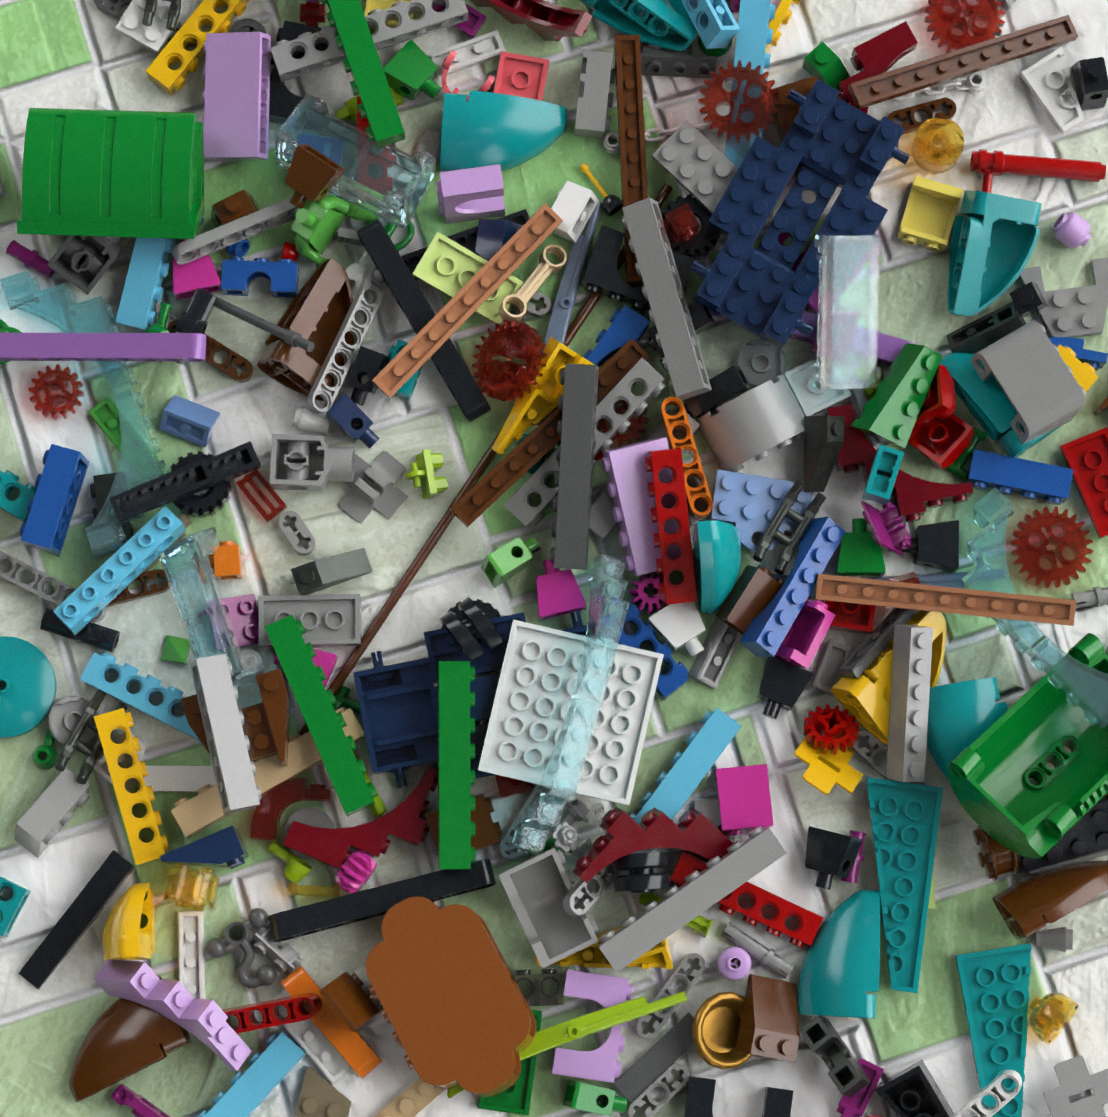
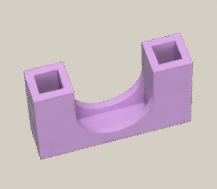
(471, 194)
(602, 1062)

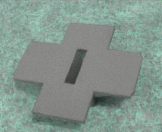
(363, 499)
(1074, 1079)

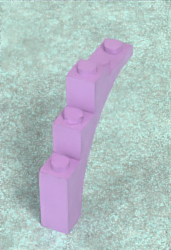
(170, 998)

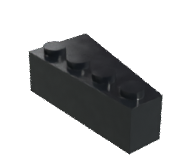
(914, 1093)

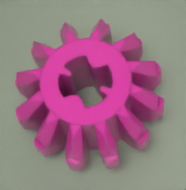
(643, 597)
(356, 871)

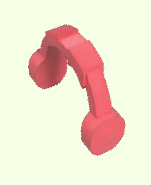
(447, 62)

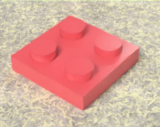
(521, 76)

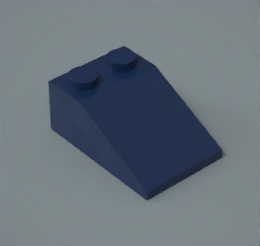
(215, 850)

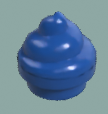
(238, 249)

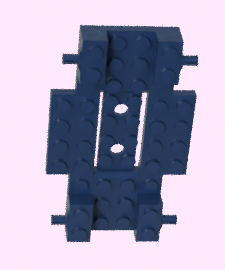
(836, 150)
(402, 703)

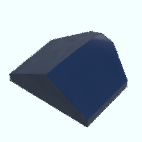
(493, 235)

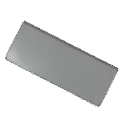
(718, 651)

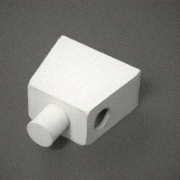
(680, 626)

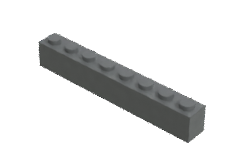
(576, 466)

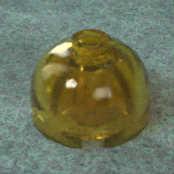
(1050, 1015)

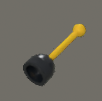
(611, 203)

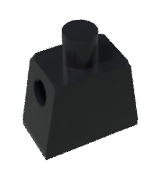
(1091, 79)
(368, 363)
(936, 546)
(781, 685)
(830, 854)

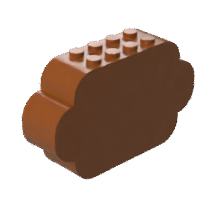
(450, 997)

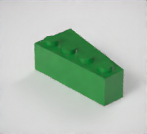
(900, 396)

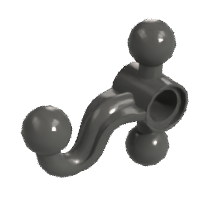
(216, 948)

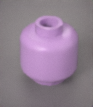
(1071, 230)
(724, 963)

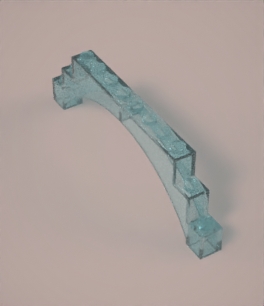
(138, 451)
(987, 549)
(565, 766)

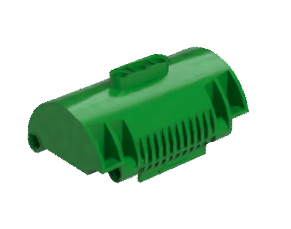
(996, 768)

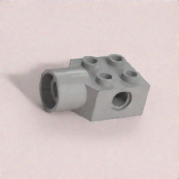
(308, 463)

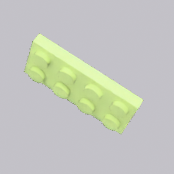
(450, 267)

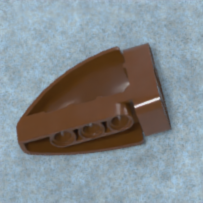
(317, 316)

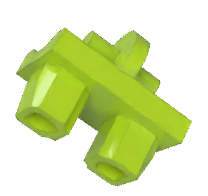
(423, 473)

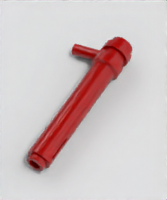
(1000, 163)

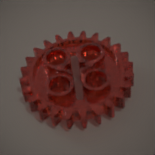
(943, 22)
(716, 96)
(504, 382)
(1072, 538)

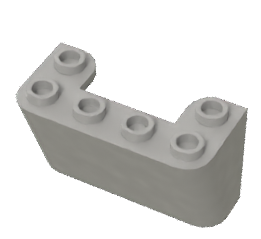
(1032, 379)

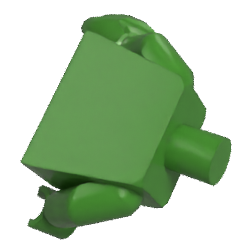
(319, 222)

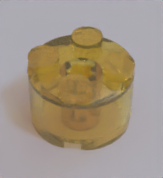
(937, 159)
(191, 887)

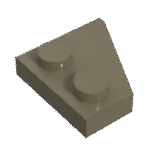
(320, 1098)

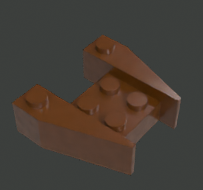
(264, 722)

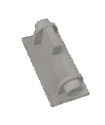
(282, 959)

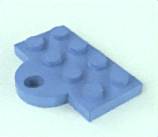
(752, 503)

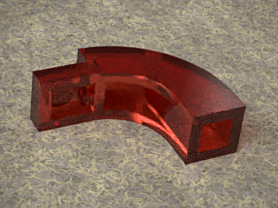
(273, 804)

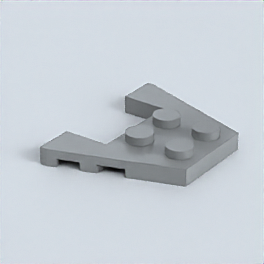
(1073, 310)

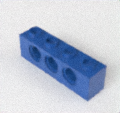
(677, 676)

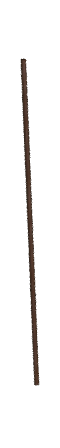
(448, 516)

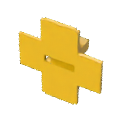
(827, 768)

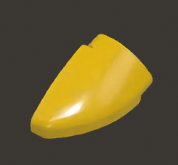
(871, 692)
(122, 929)

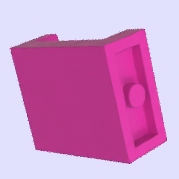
(806, 634)
(744, 798)

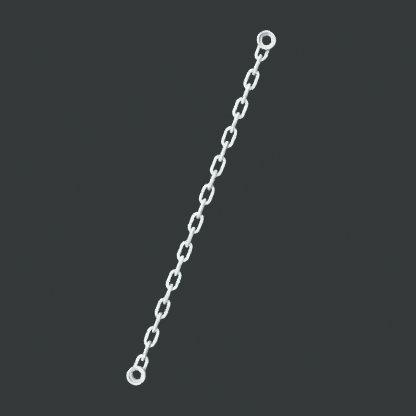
(969, 85)

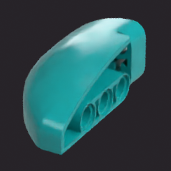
(656, 21)
(496, 129)
(989, 249)
(987, 403)
(960, 716)

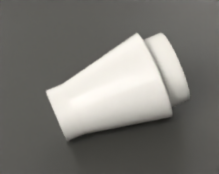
(308, 421)

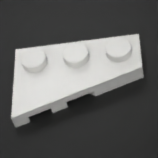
(1053, 89)

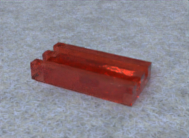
(248, 478)

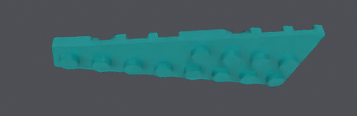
(996, 1012)

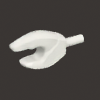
(357, 272)

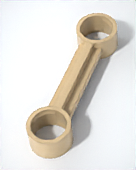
(533, 283)

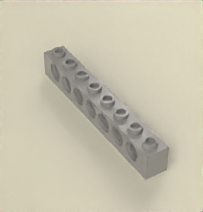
(384, 36)
(642, 372)

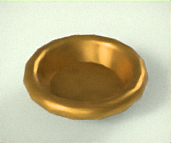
(717, 1030)

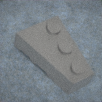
(594, 94)
(51, 812)

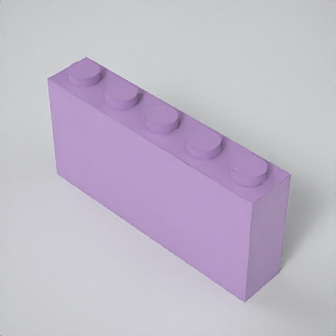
(236, 96)
(632, 503)

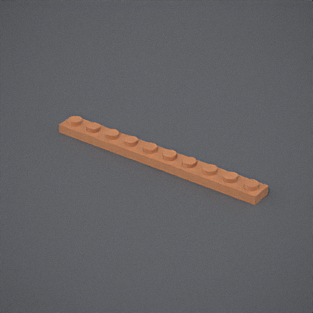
(467, 301)
(946, 599)

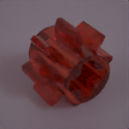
(312, 13)

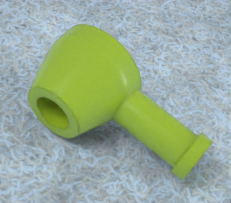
(295, 868)

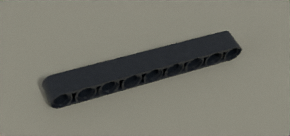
(419, 313)
(379, 900)

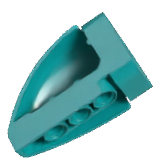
(717, 560)
(844, 961)

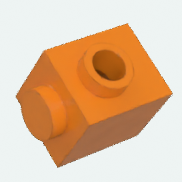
(227, 561)

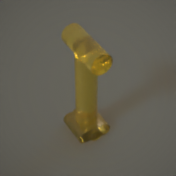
(308, 890)

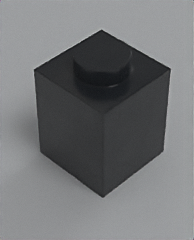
(1028, 299)

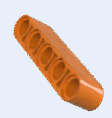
(687, 445)
(348, 1043)

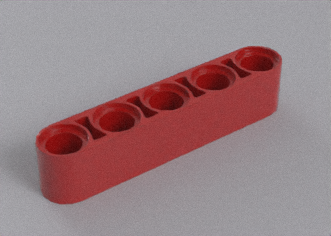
(271, 1014)

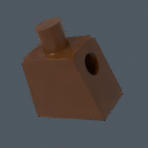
(311, 175)
(233, 208)

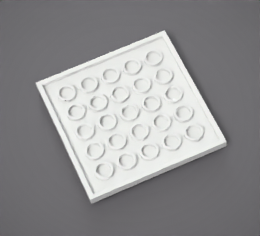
(534, 700)

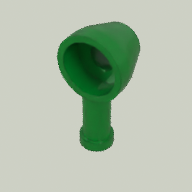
(160, 326)
(52, 754)

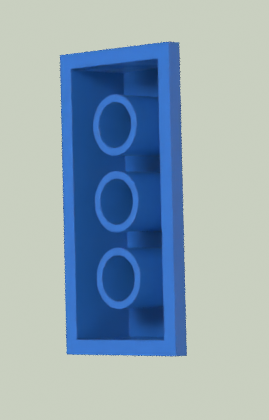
(54, 500)

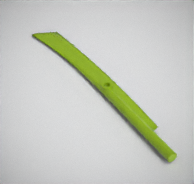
(590, 1024)

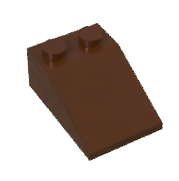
(351, 1001)
(769, 1019)

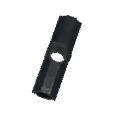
(196, 316)
(95, 634)

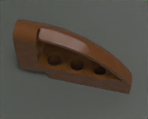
(1051, 895)
(121, 1044)

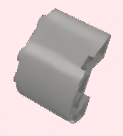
(753, 424)
(537, 897)

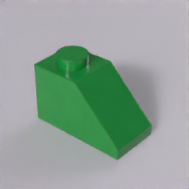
(825, 65)

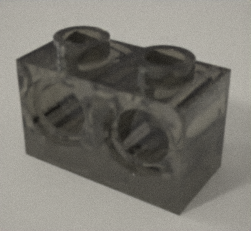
(537, 996)

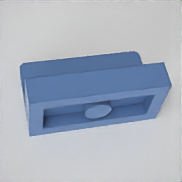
(188, 420)

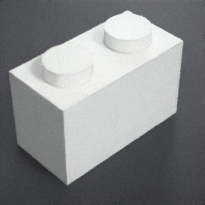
(574, 207)

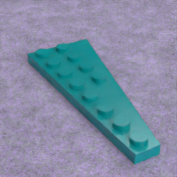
(904, 847)

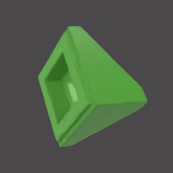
(176, 650)

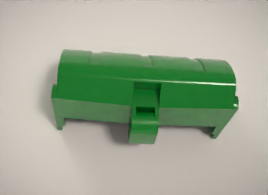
(112, 173)

